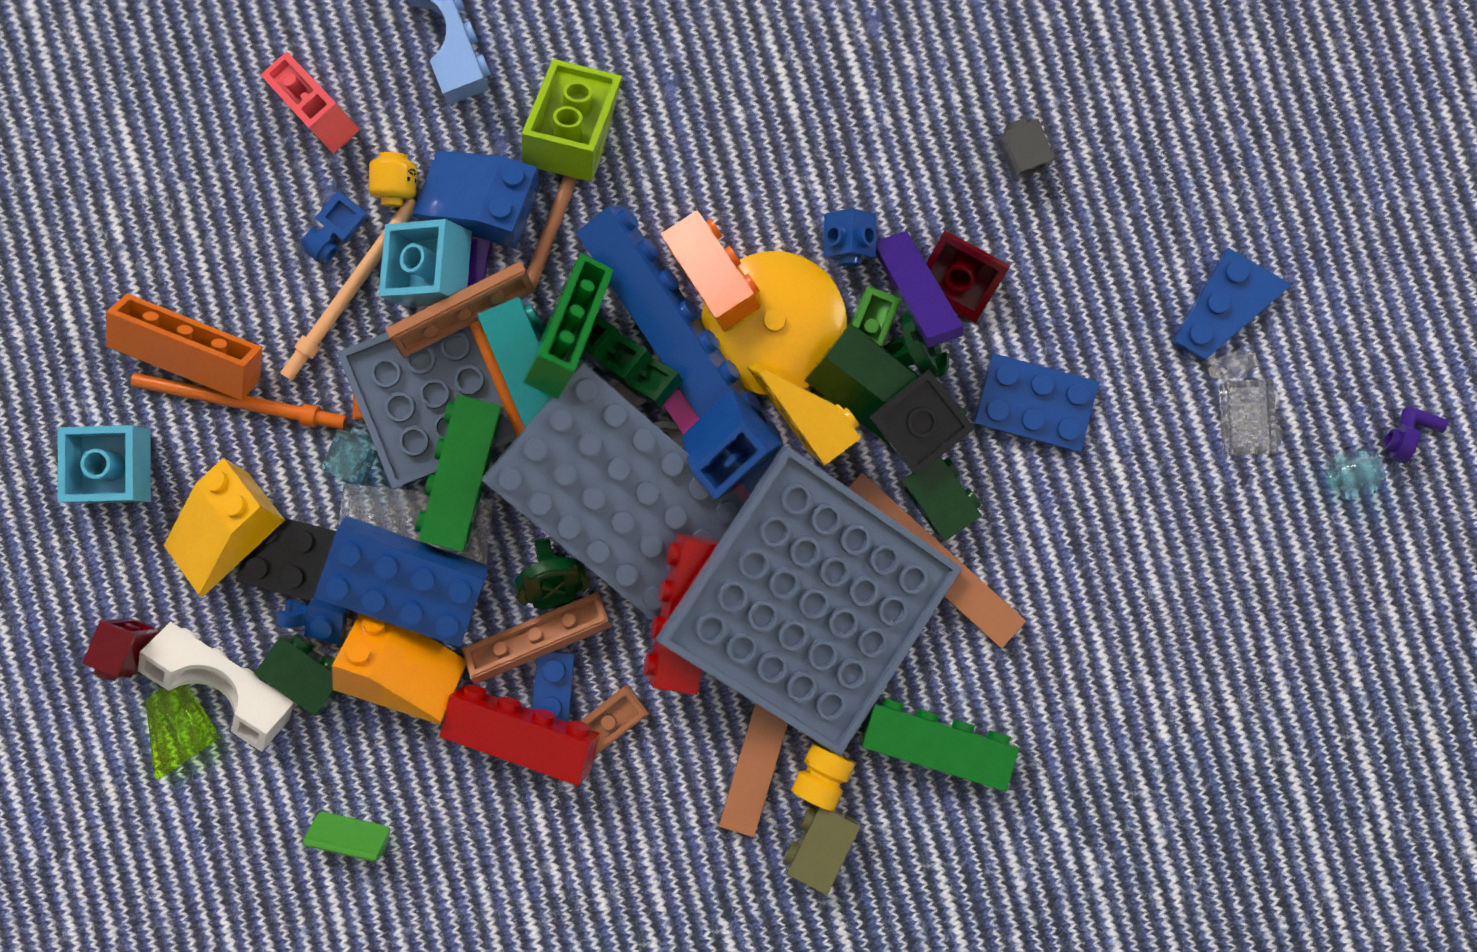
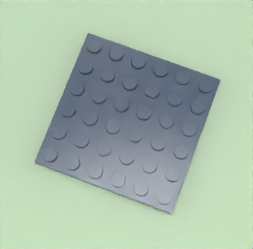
(809, 601)

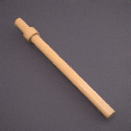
(308, 346)

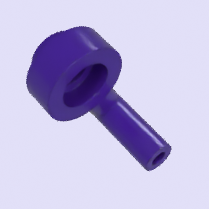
(1404, 440)

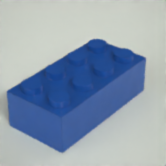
(401, 581)

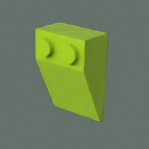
(570, 120)

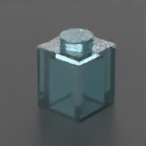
(351, 455)

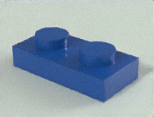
(554, 683)

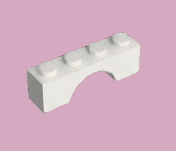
(179, 659)

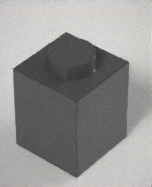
(1025, 148)

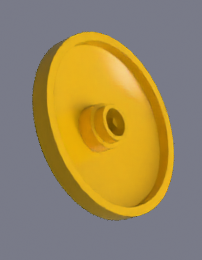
(792, 328)

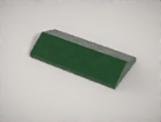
(860, 375)

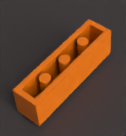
(183, 346)

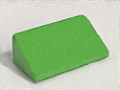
(875, 313)
(347, 836)

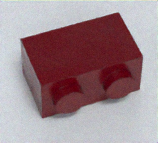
(117, 647)

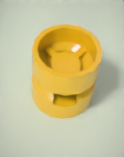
(823, 776)

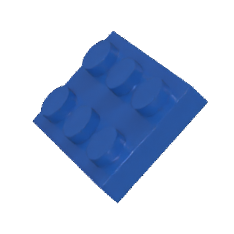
(1036, 403)

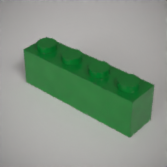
(568, 326)
(462, 463)
(939, 745)

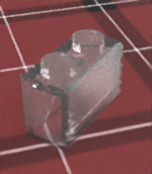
(1249, 418)

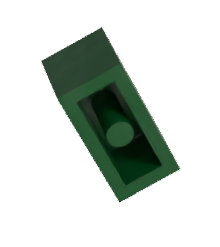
(942, 498)
(300, 673)

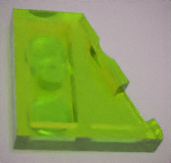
(177, 729)

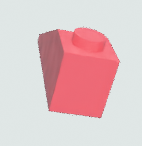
(310, 102)

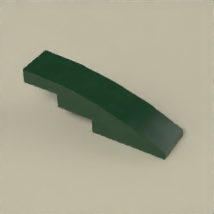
(629, 363)

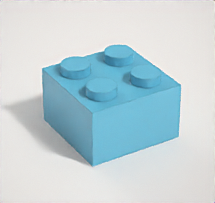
(424, 261)
(104, 464)

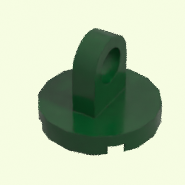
(913, 350)
(550, 580)

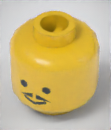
(392, 178)

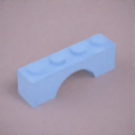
(456, 63)

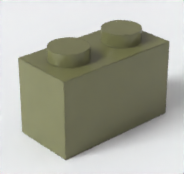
(821, 847)

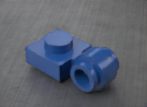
(340, 219)

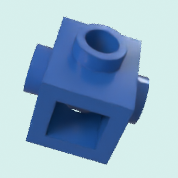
(850, 236)

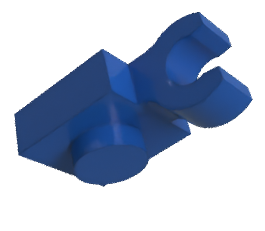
(320, 619)

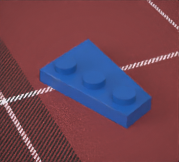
(1226, 303)

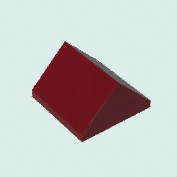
(965, 274)

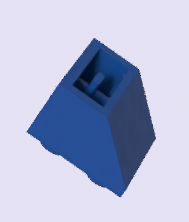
(728, 444)

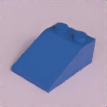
(481, 194)

